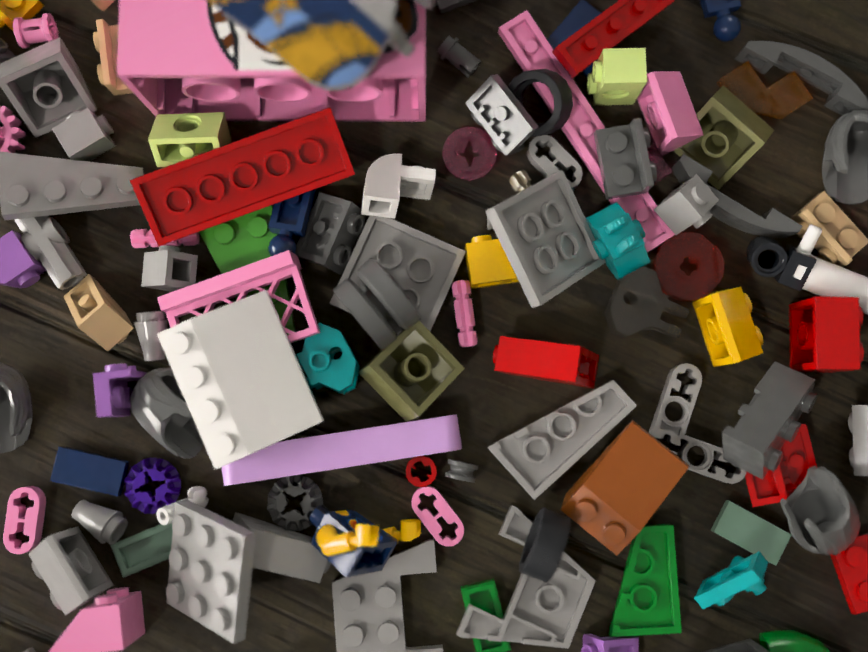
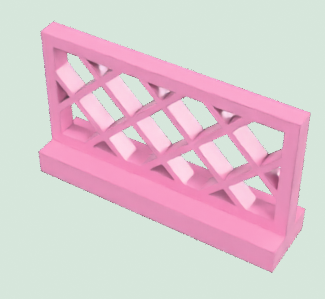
(239, 283)

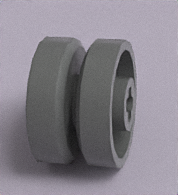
(379, 302)

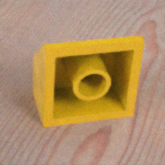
(728, 326)

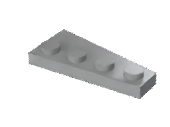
(57, 186)

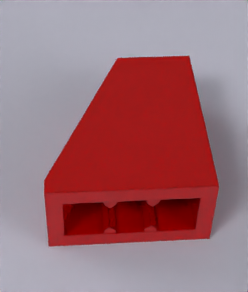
(546, 361)

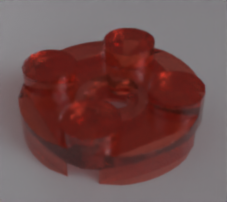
(700, 252)

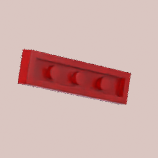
(606, 32)

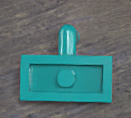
(740, 575)

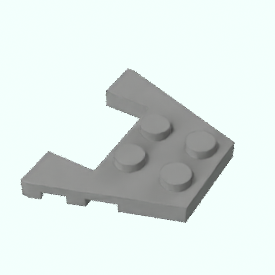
(371, 604)
(537, 610)

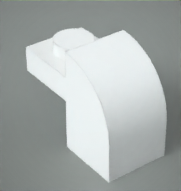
(389, 180)

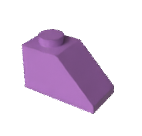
(17, 265)

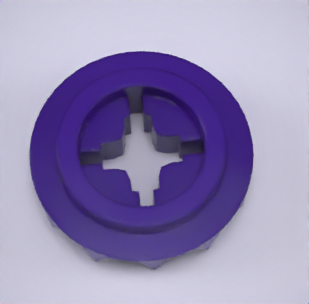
(158, 470)

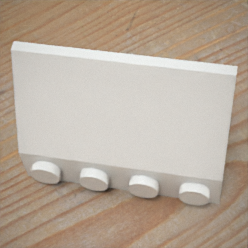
(240, 378)

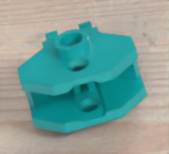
(618, 240)
(319, 361)

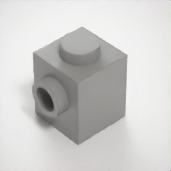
(84, 135)
(687, 205)
(168, 269)

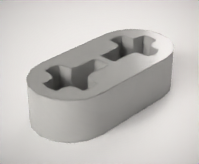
(558, 155)

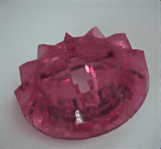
(457, 144)

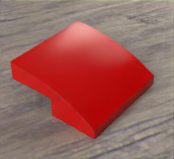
(789, 474)

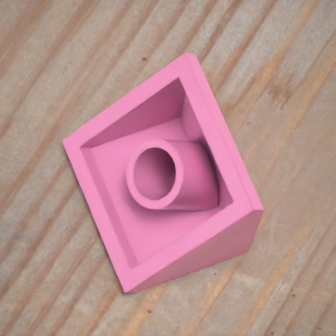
(668, 111)

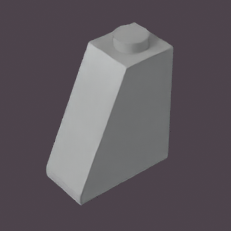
(284, 550)

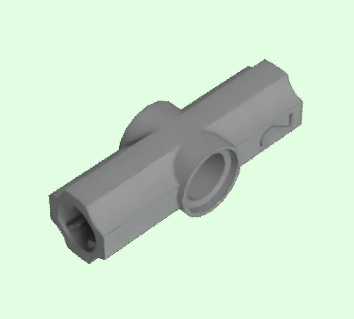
(49, 244)

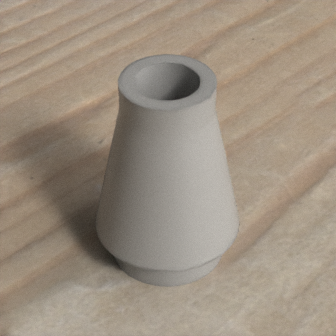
(147, 328)
(103, 523)

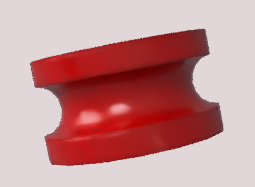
(415, 480)

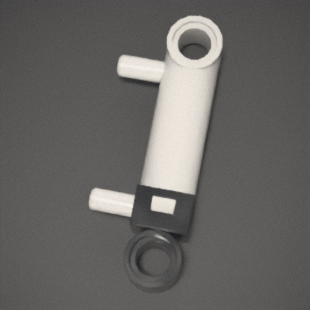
(802, 270)

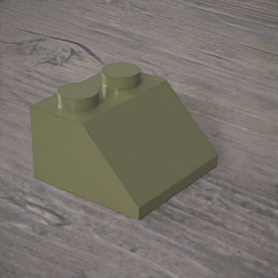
(729, 137)
(412, 371)

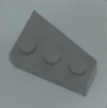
(769, 420)

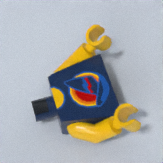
(355, 542)

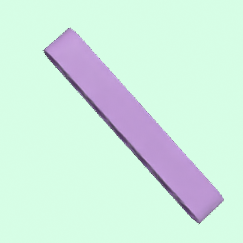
(346, 450)

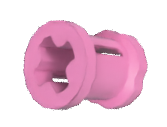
(35, 30)

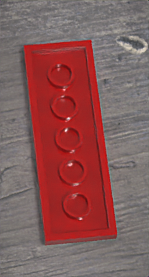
(243, 176)

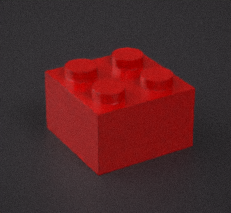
(825, 334)

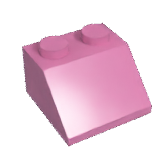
(106, 624)

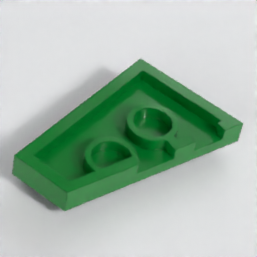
(649, 586)

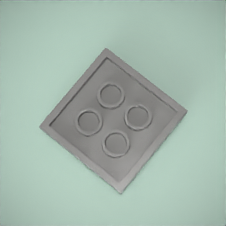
(545, 238)
(414, 259)
(210, 569)

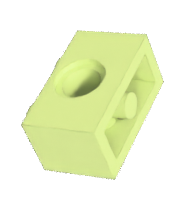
(618, 76)
(187, 135)

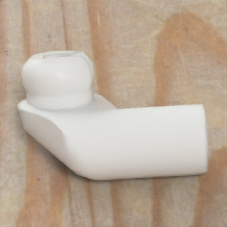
(195, 494)

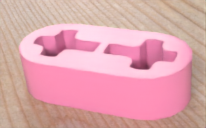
(19, 518)
(430, 520)

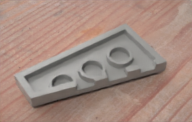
(559, 439)

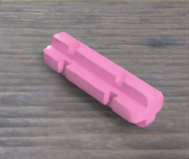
(143, 238)
(464, 313)

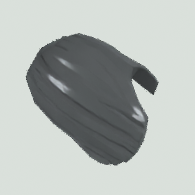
(847, 159)
(15, 409)
(165, 414)
(822, 513)

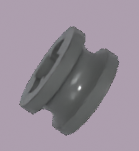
(461, 470)

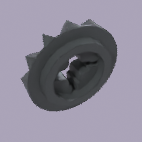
(278, 501)

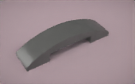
(811, 68)
(734, 214)

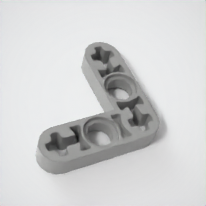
(676, 430)

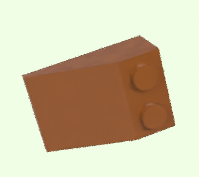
(624, 487)

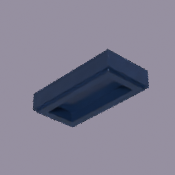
(89, 471)

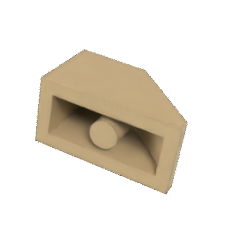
(98, 313)

